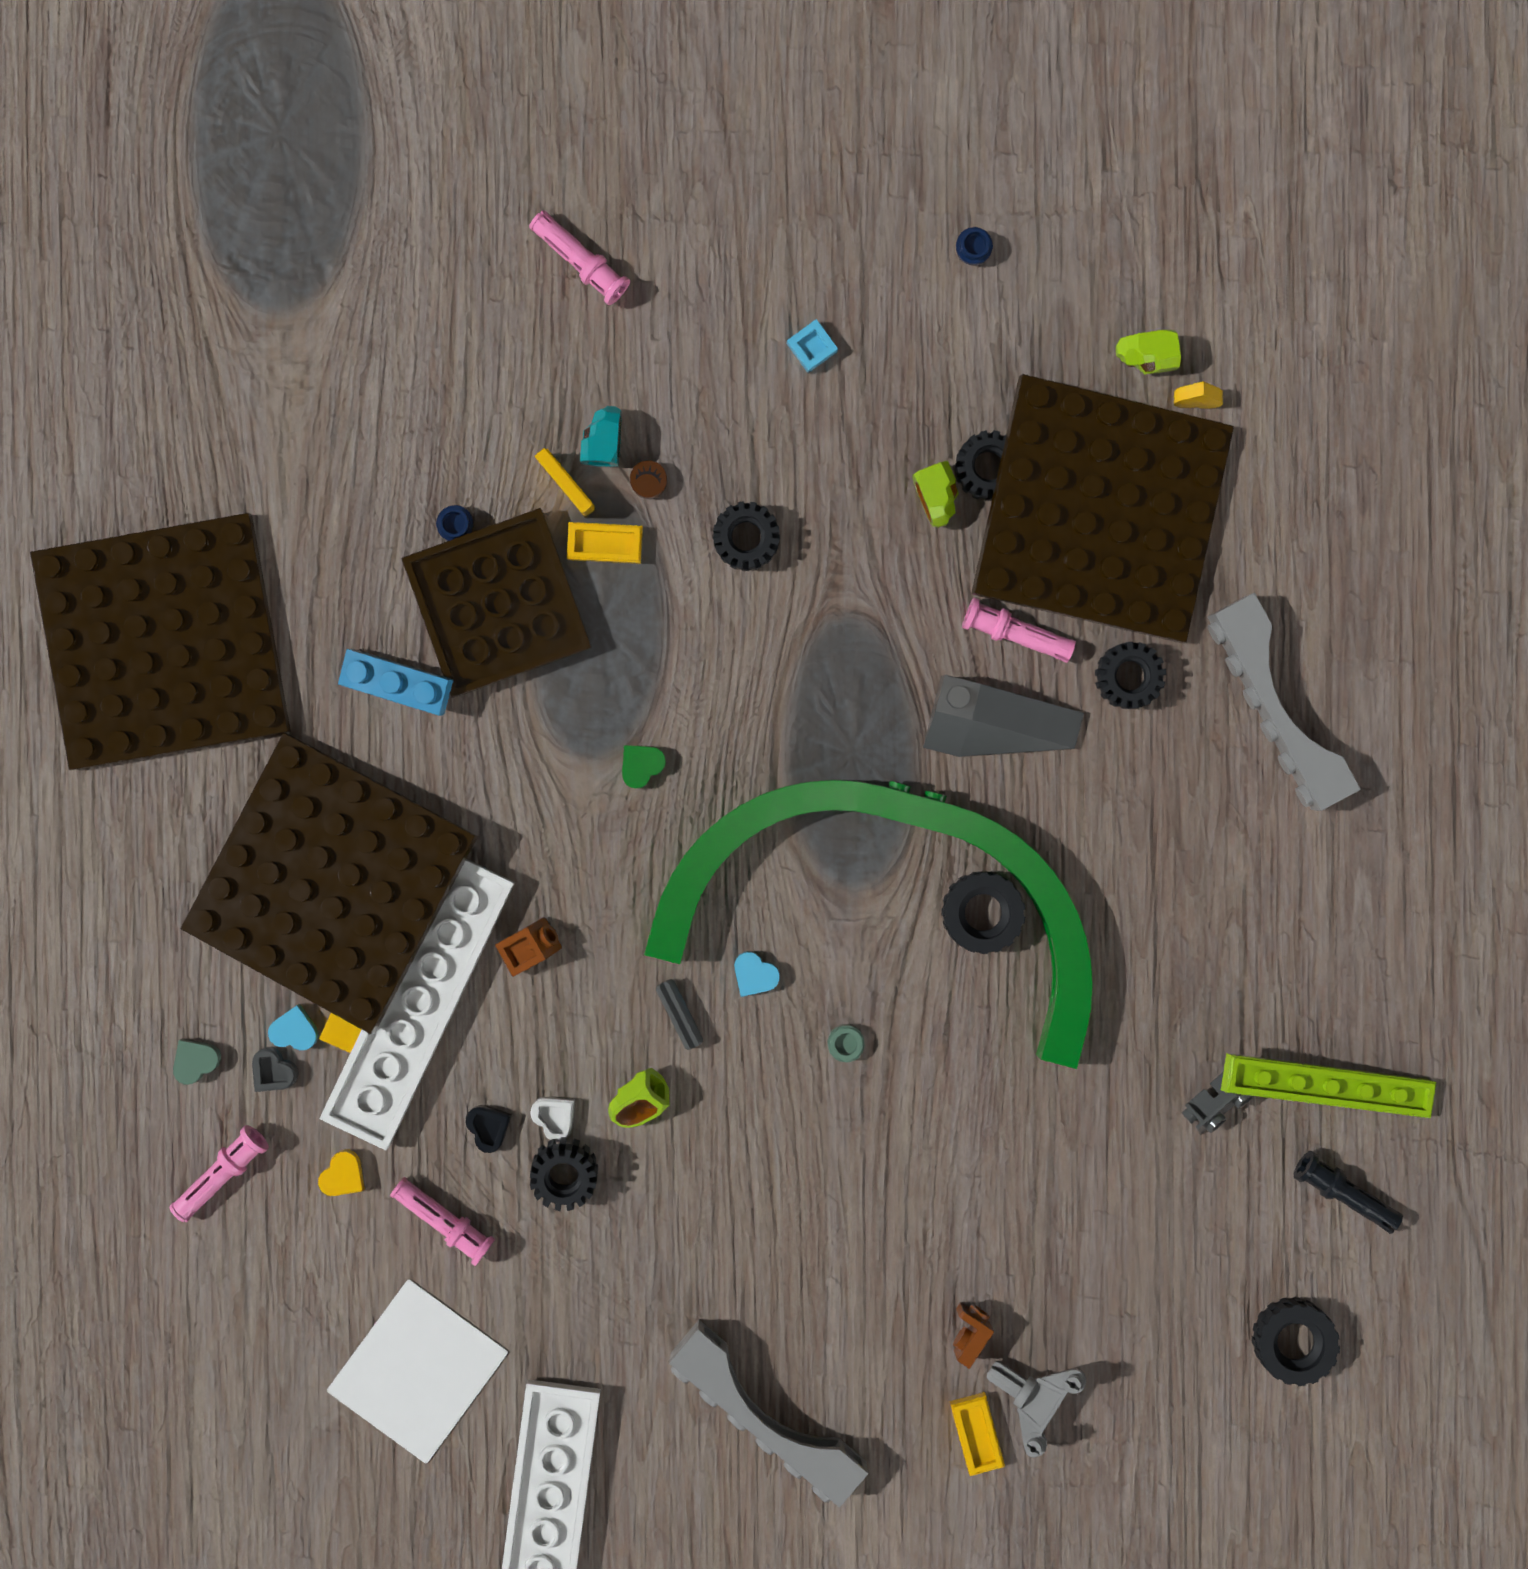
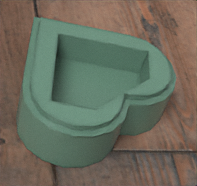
(194, 1060)

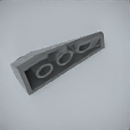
(988, 721)

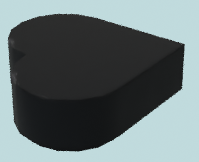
(488, 1126)

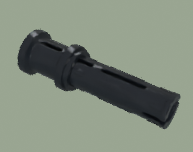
(1334, 1184)

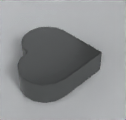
(272, 1071)

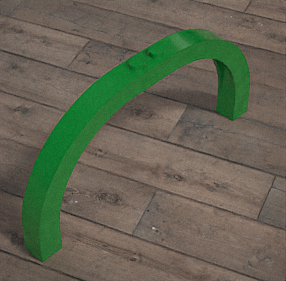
(1070, 956)

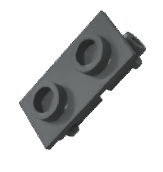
(1211, 1110)

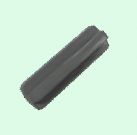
(679, 1014)

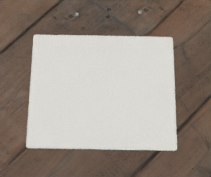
(417, 1371)

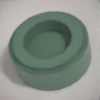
(845, 1043)

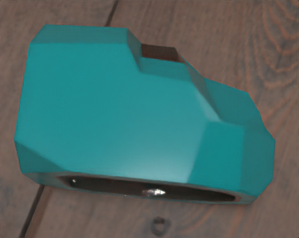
(602, 439)

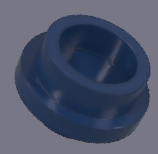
(974, 246)
(454, 522)

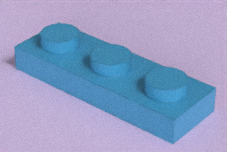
(395, 682)

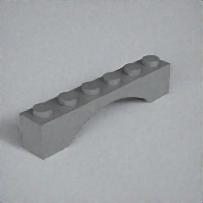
(1245, 635)
(823, 1461)

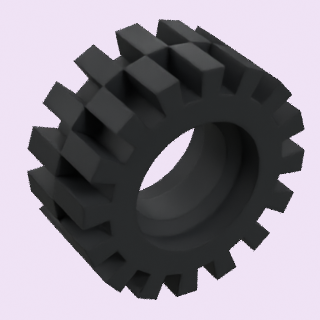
(965, 463)
(739, 514)
(1151, 667)
(558, 1193)

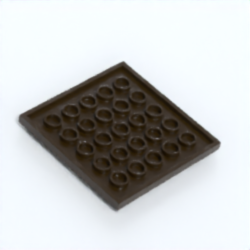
(1102, 509)
(160, 641)
(329, 883)

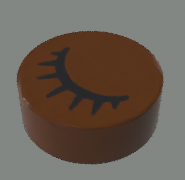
(648, 479)

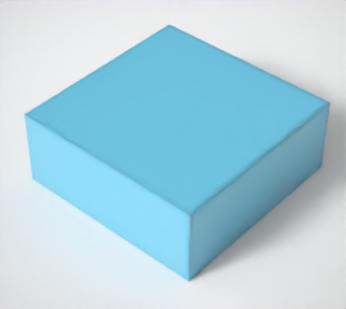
(812, 346)

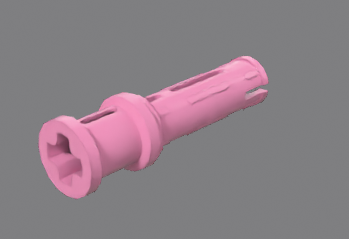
(591, 267)
(1001, 625)
(230, 1162)
(406, 1192)

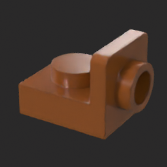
(529, 946)
(972, 1340)

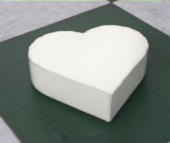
(554, 1116)

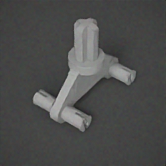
(1036, 1399)

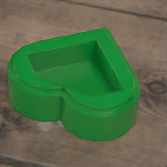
(640, 764)

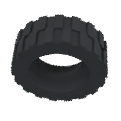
(1011, 912)
(1316, 1362)

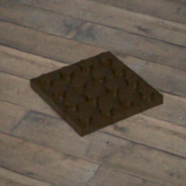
(496, 602)

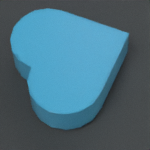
(754, 975)
(294, 1029)

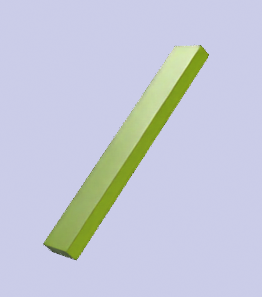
(1328, 1085)

